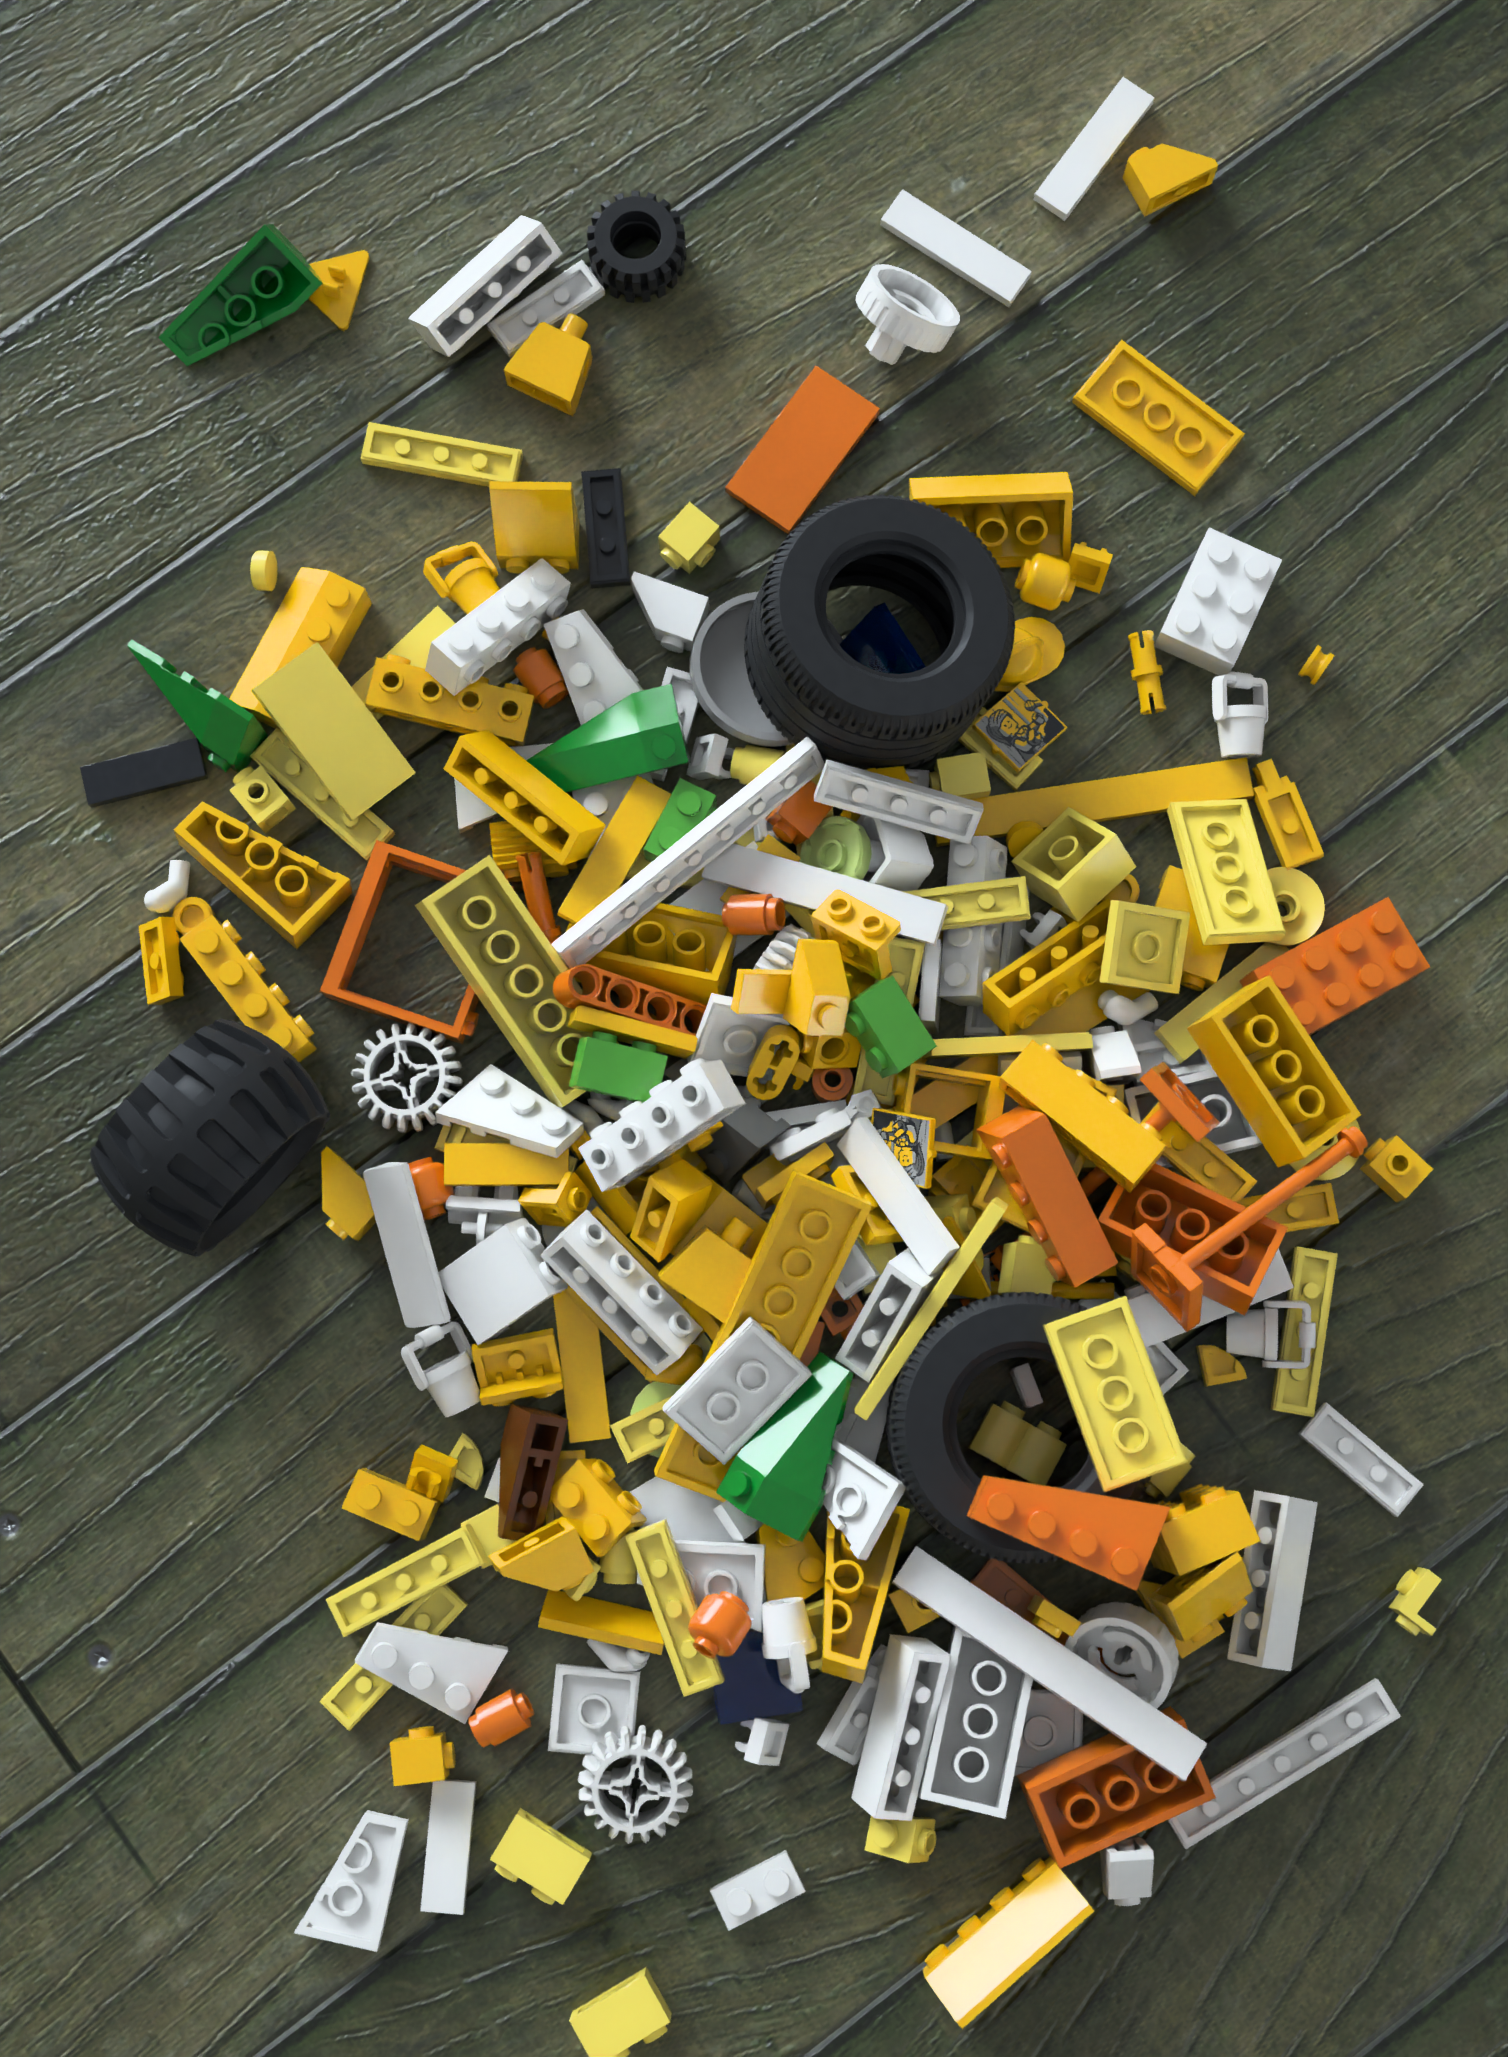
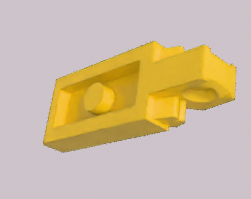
(1285, 817)

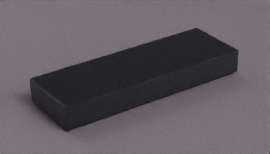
(605, 528)
(143, 772)

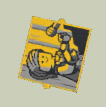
(1019, 727)
(910, 1140)

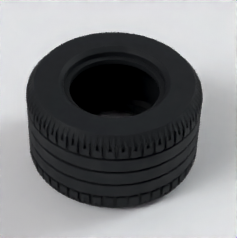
(826, 695)
(926, 1408)

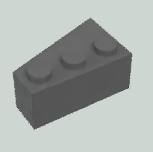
(741, 1140)

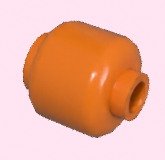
(430, 1187)
(719, 1625)

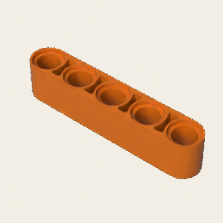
(633, 998)

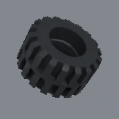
(631, 218)

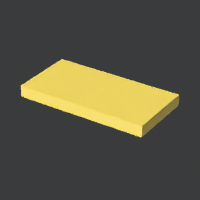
(333, 731)
(1225, 872)
(1115, 1394)

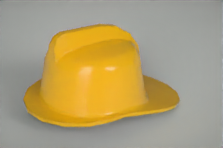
(1035, 652)

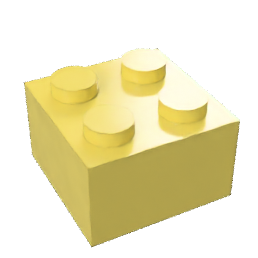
(1074, 864)

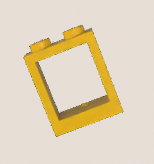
(989, 1102)

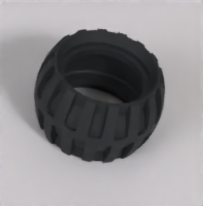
(209, 1136)

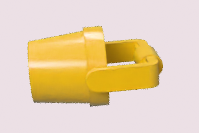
(469, 581)

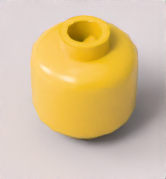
(1045, 581)

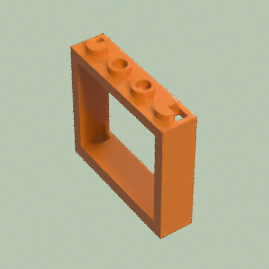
(356, 930)

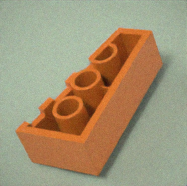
(1048, 1194)
(1084, 1528)

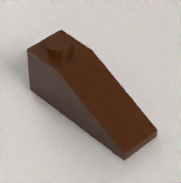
(527, 1468)

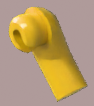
(680, 1370)

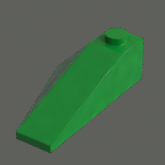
(251, 292)
(217, 722)
(620, 743)
(785, 1461)

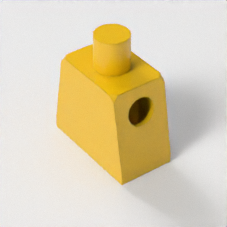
(552, 364)
(711, 1268)

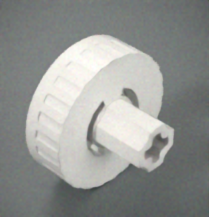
(904, 313)
(1130, 1644)

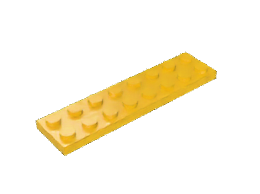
(783, 1293)

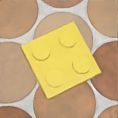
(1144, 947)

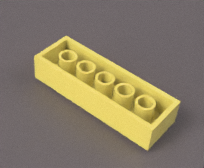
(509, 970)

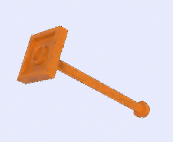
(1175, 1105)
(1172, 1278)

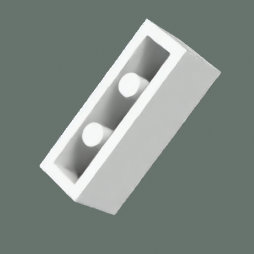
(886, 1315)

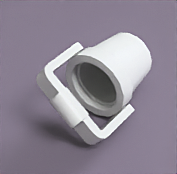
(1240, 725)
(1258, 1334)
(448, 1381)
(788, 1639)

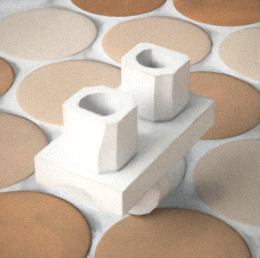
(481, 1214)

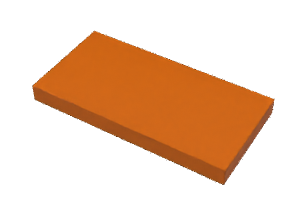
(802, 450)

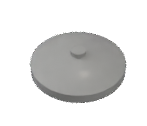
(722, 678)

